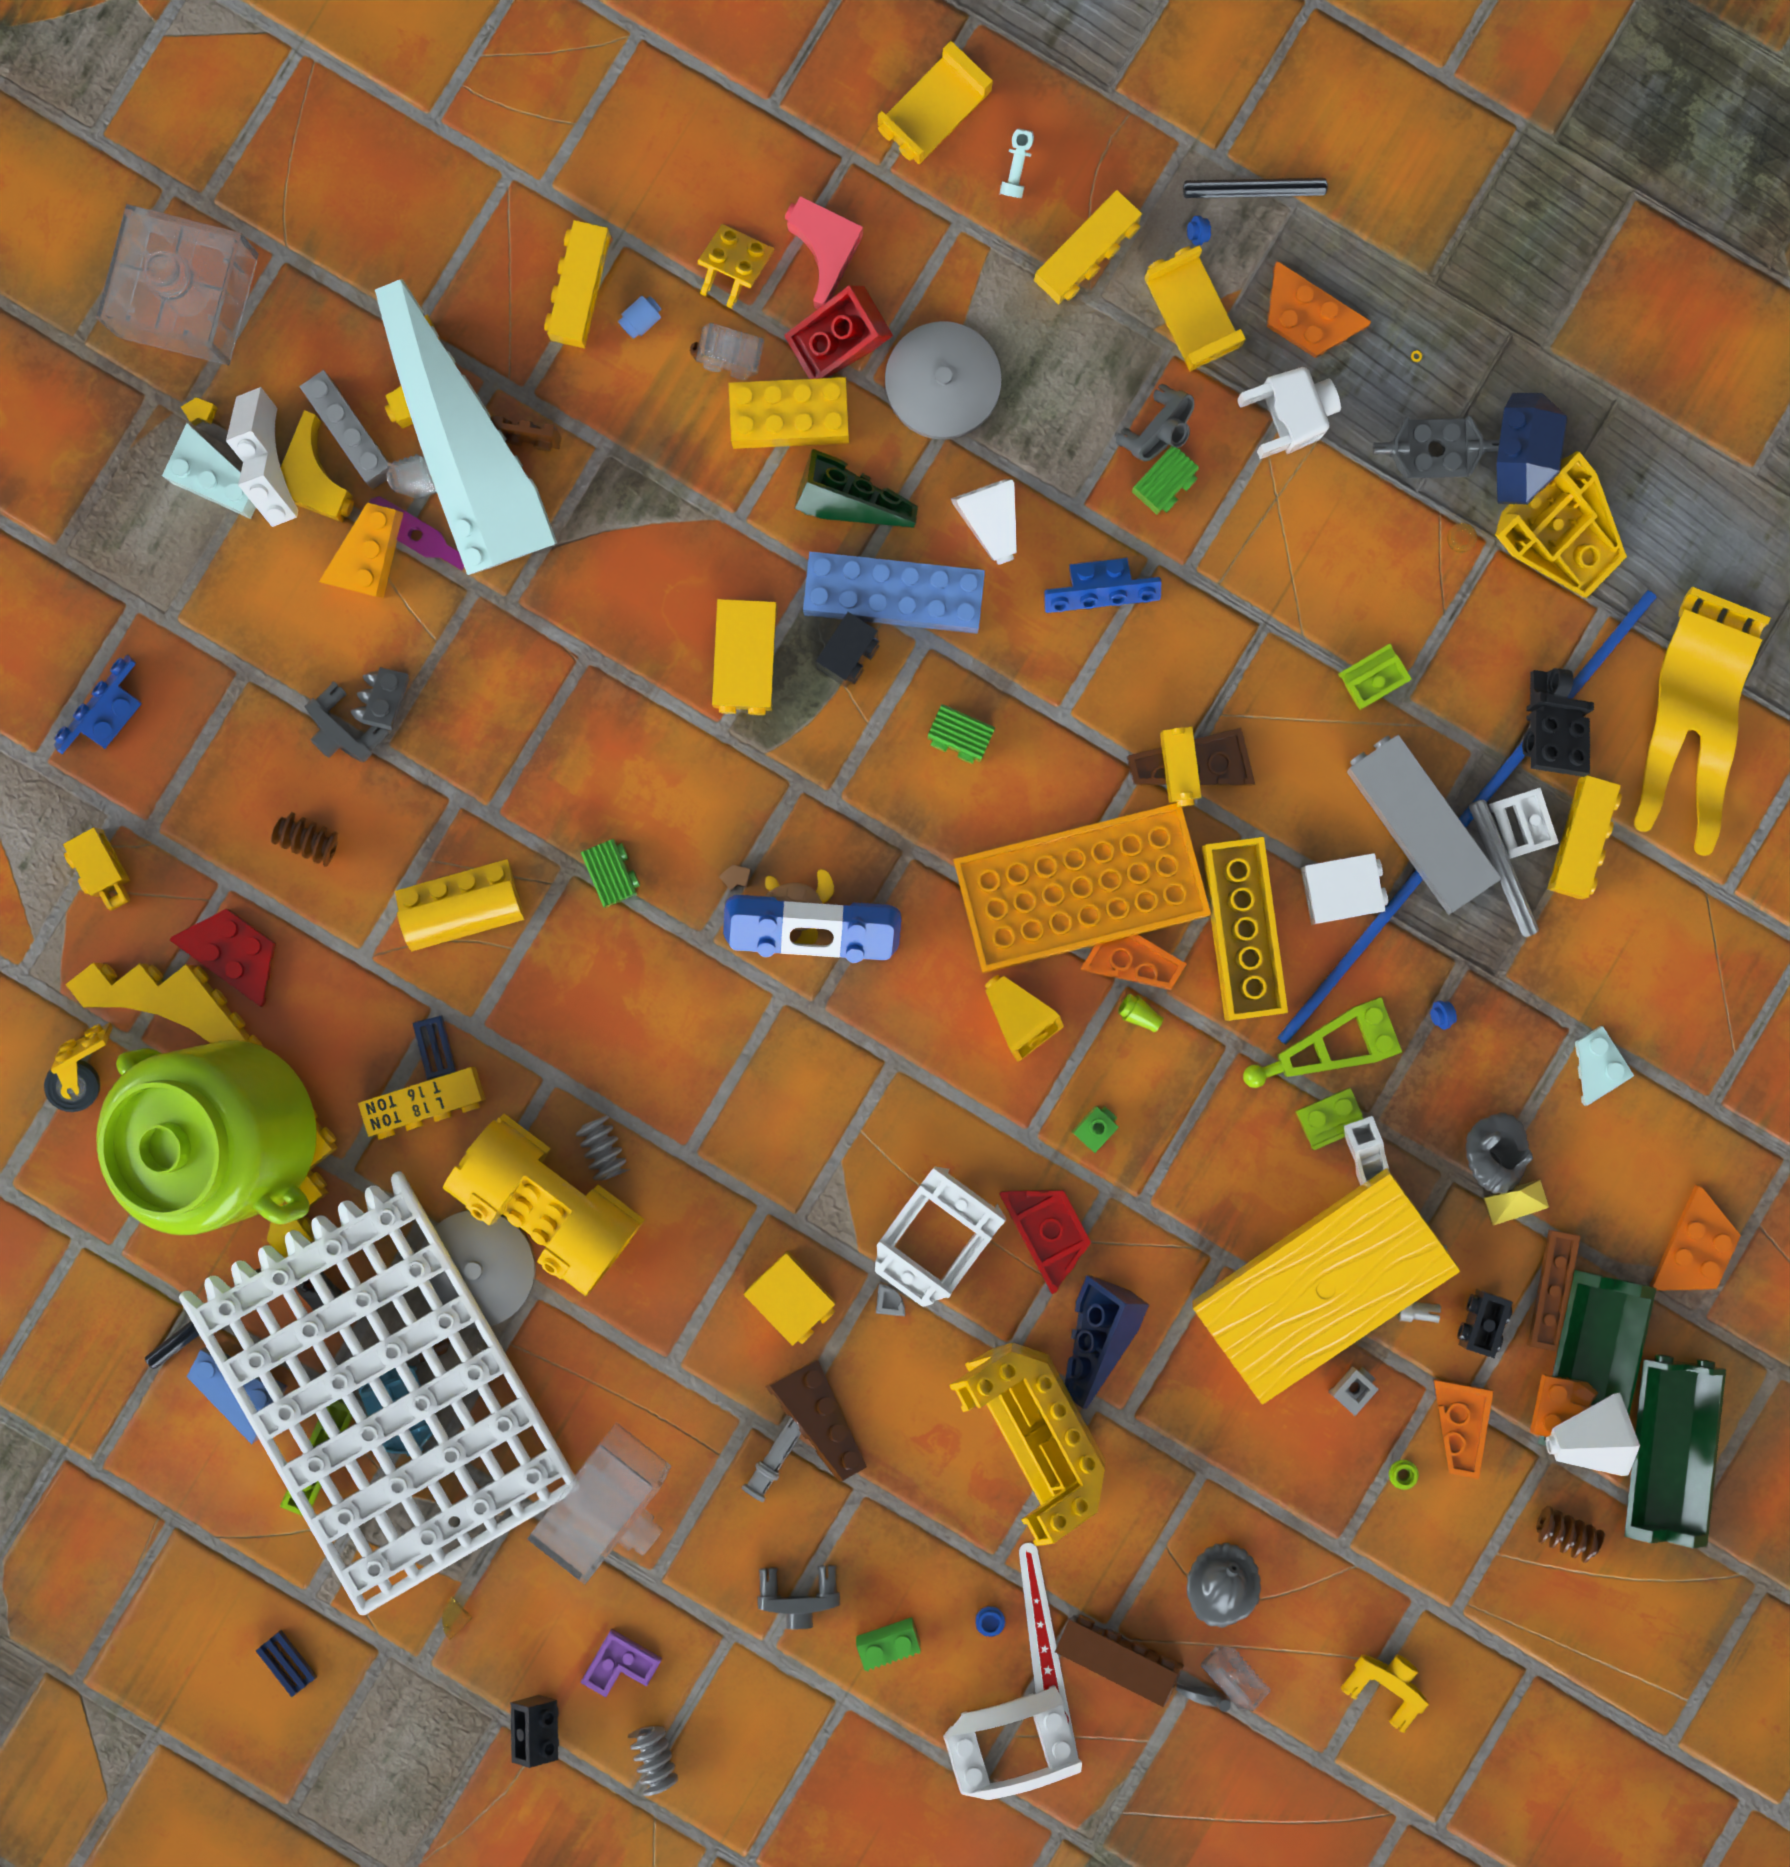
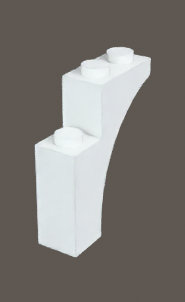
(253, 440)

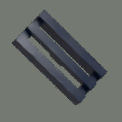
(435, 1048)
(278, 1671)

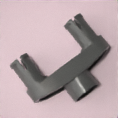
(1166, 428)
(332, 736)
(798, 1608)

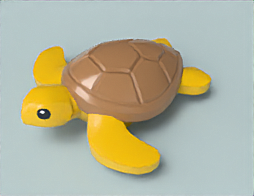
(802, 893)

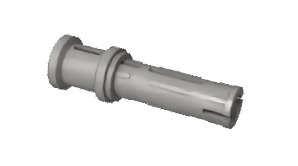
(768, 1469)

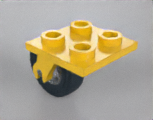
(71, 1081)

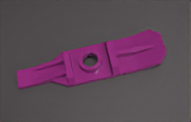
(430, 544)

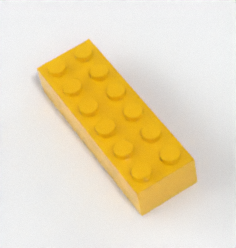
(1244, 929)

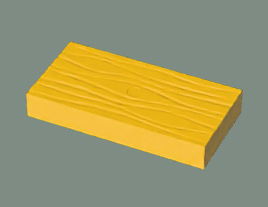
(1325, 1286)

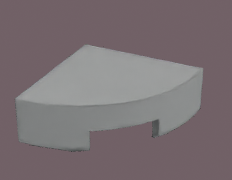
(889, 1301)

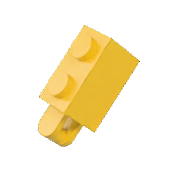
(97, 867)

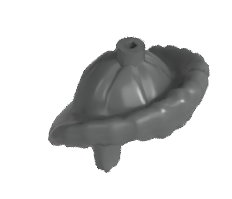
(1498, 1152)
(1223, 1585)

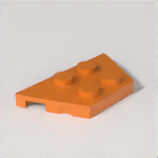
(1309, 314)
(1697, 1248)

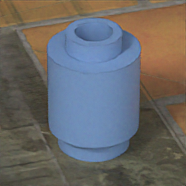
(640, 316)

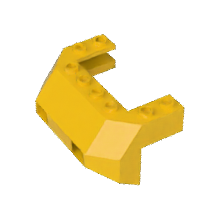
(1041, 1432)

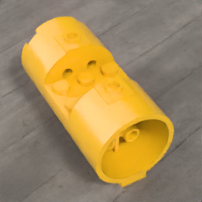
(508, 1177)

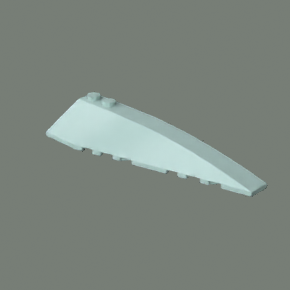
(478, 479)

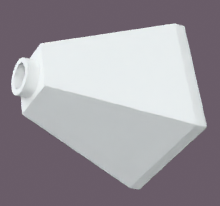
(991, 518)
(1597, 1438)

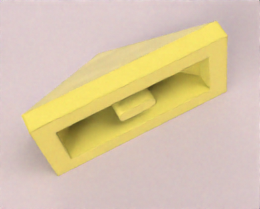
(1516, 1203)

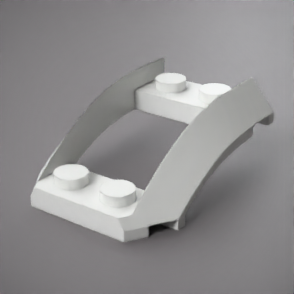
(959, 1203)
(1053, 1733)

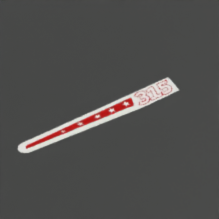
(1040, 1629)

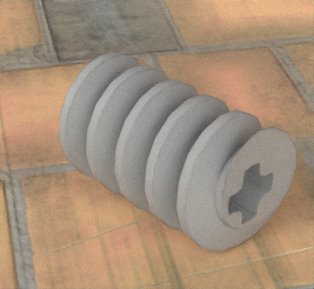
(601, 1149)
(655, 1759)

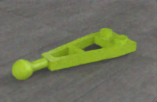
(1375, 1029)

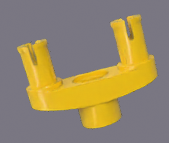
(1396, 1678)

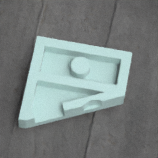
(1600, 1065)

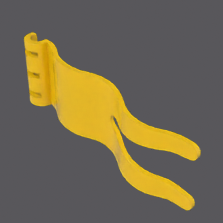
(1700, 693)

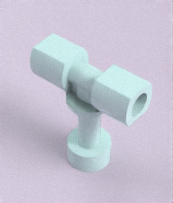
(1022, 141)

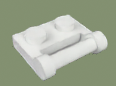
(1532, 820)

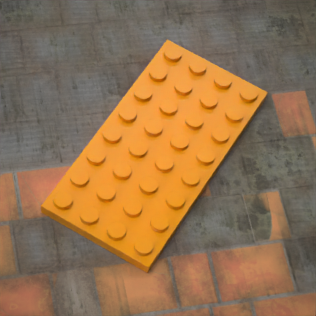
(1081, 887)

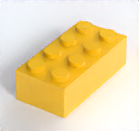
(788, 413)

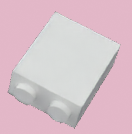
(1344, 888)

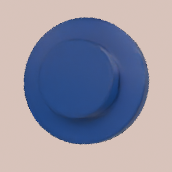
(1199, 230)
(1443, 1014)
(990, 1621)

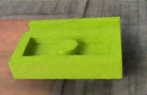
(1375, 676)
(1326, 1118)

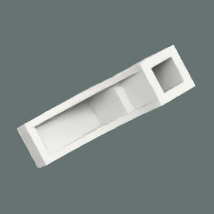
(1366, 1148)

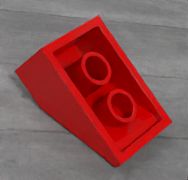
(838, 333)

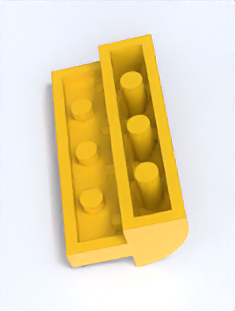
(458, 905)

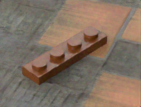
(1553, 1289)

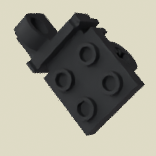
(1557, 730)

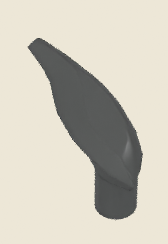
(1206, 1696)

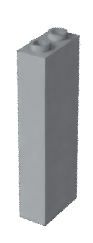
(1422, 823)

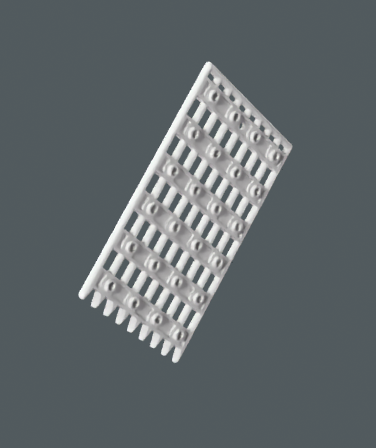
(369, 1433)

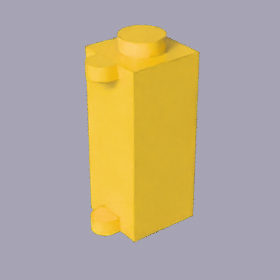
(1180, 766)

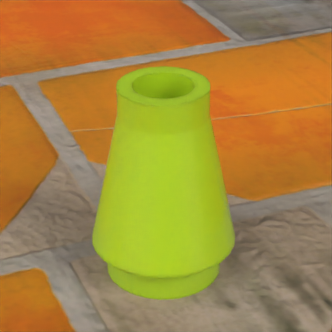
(1138, 1012)

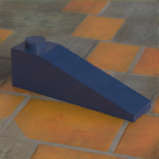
(1104, 1329)

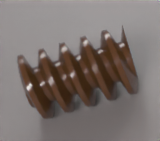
(305, 839)
(1569, 1533)

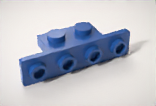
(1100, 586)
(105, 711)

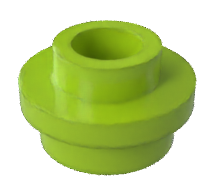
(1407, 1482)

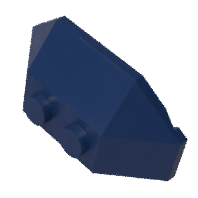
(1529, 447)

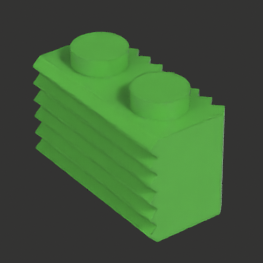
(1165, 480)
(960, 733)
(610, 872)
(888, 1644)

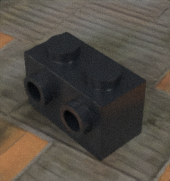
(1484, 1323)
(534, 1731)

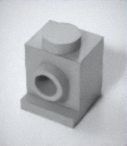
(1354, 1400)

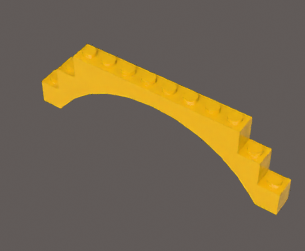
(194, 1004)

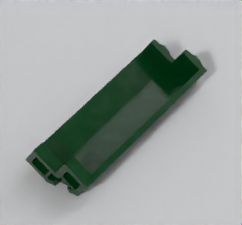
(1604, 1335)
(1676, 1451)

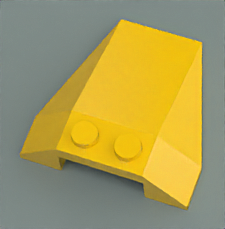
(1565, 529)

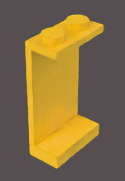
(935, 104)
(1192, 308)
(744, 656)

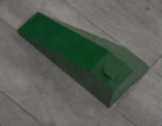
(840, 495)

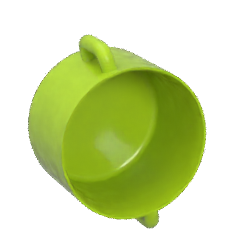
(206, 1137)

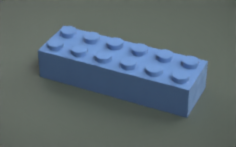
(894, 592)

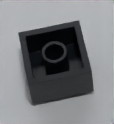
(848, 650)

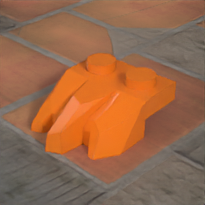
(1559, 1401)

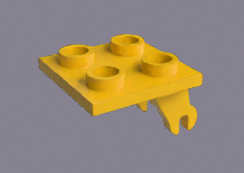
(736, 257)

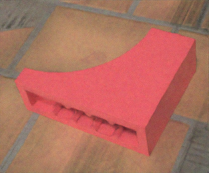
(830, 240)

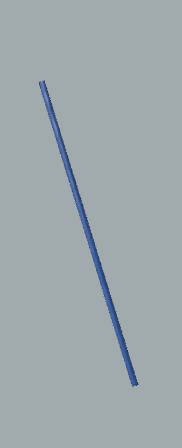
(1486, 793)

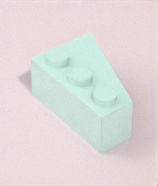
(207, 473)

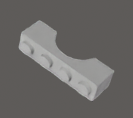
(346, 428)

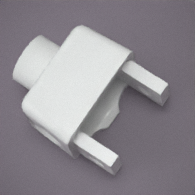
(1296, 408)

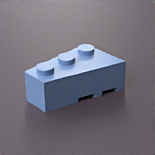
(212, 1384)

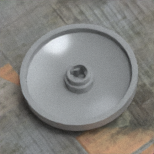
(943, 380)
(492, 1261)

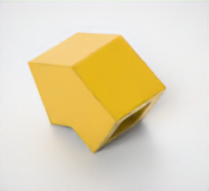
(199, 411)

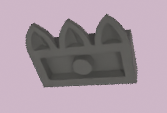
(383, 700)

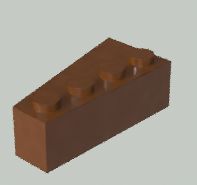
(1119, 1659)

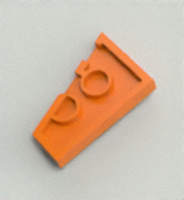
(1135, 961)
(1464, 1425)

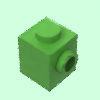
(1096, 1128)

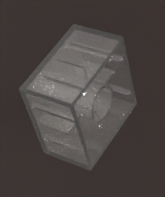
(177, 284)
(604, 1506)

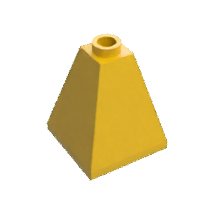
(1021, 1016)

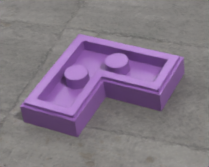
(616, 1656)

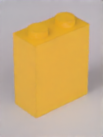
(790, 1299)

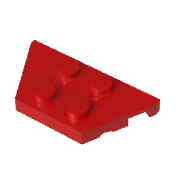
(231, 951)
(1048, 1230)

